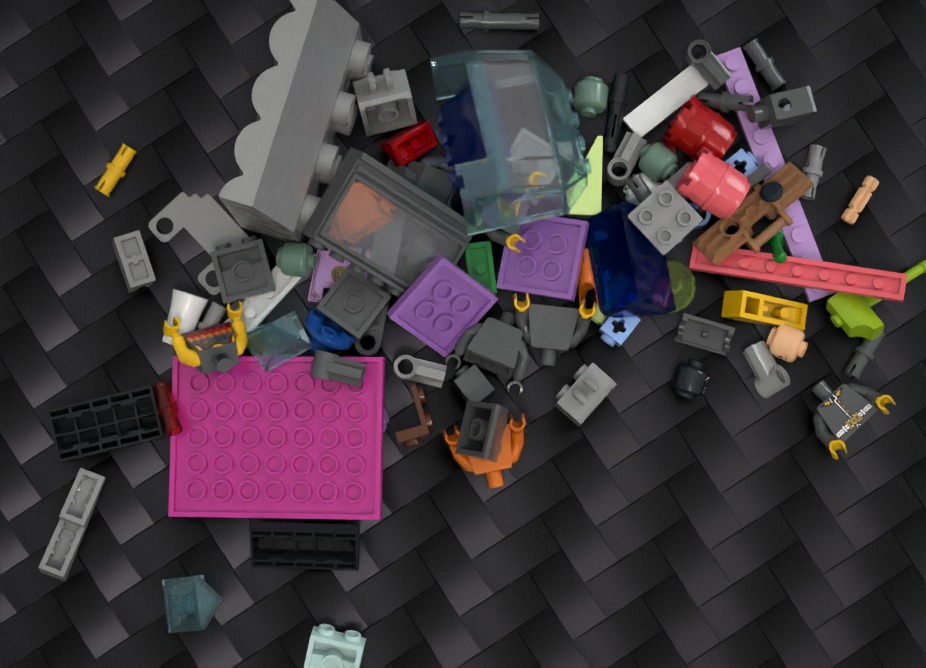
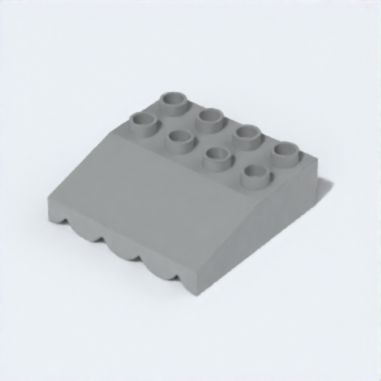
(298, 117)

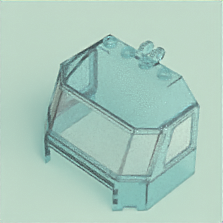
(527, 133)

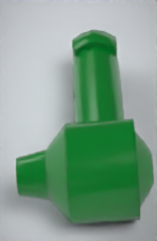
(776, 244)

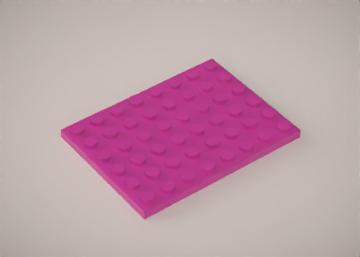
(277, 443)

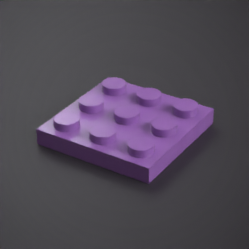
(547, 260)
(442, 305)

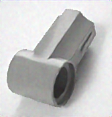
(625, 157)
(422, 371)
(769, 376)

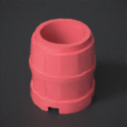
(713, 185)

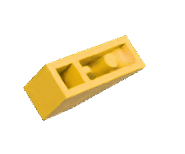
(763, 309)

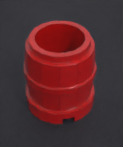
(700, 127)

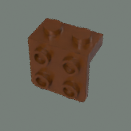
(413, 436)

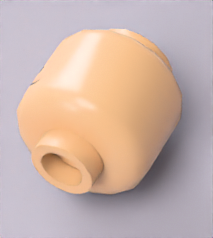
(786, 342)

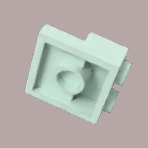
(334, 649)

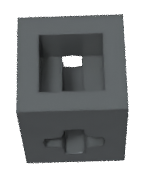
(473, 383)

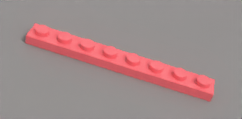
(806, 274)

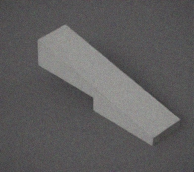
(72, 524)

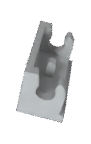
(133, 261)

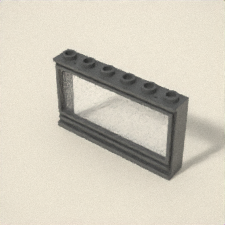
(383, 224)

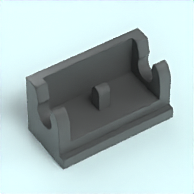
(704, 334)

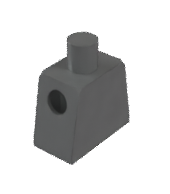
(782, 108)

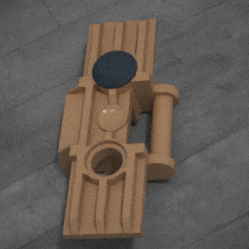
(764, 199)

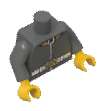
(844, 412)

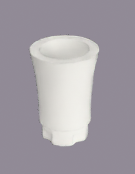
(187, 309)

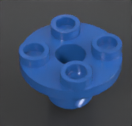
(326, 334)

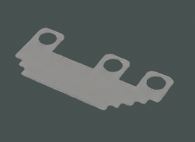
(206, 223)

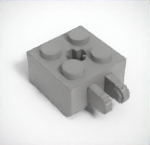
(385, 101)
(585, 394)

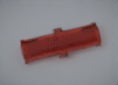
(168, 408)

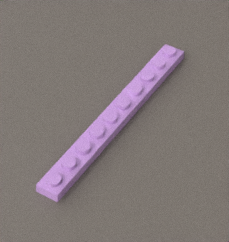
(765, 149)

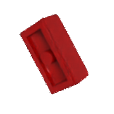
(410, 143)

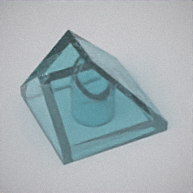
(278, 340)
(189, 603)

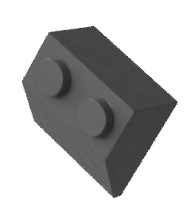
(482, 430)

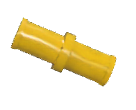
(115, 169)

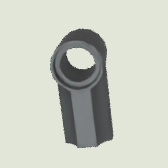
(709, 67)
(331, 367)

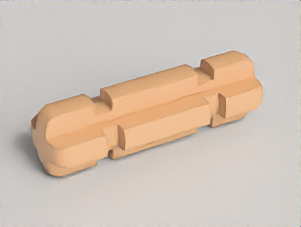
(860, 199)

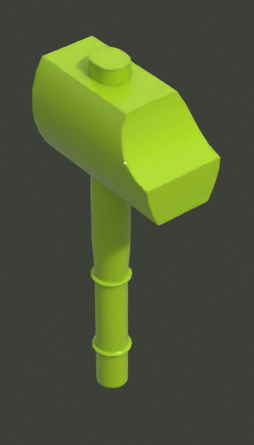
(854, 311)

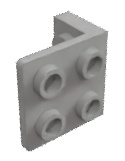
(664, 217)

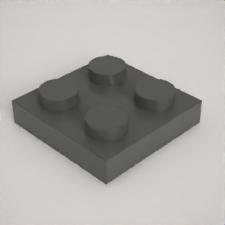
(353, 303)

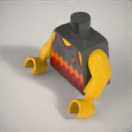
(211, 347)

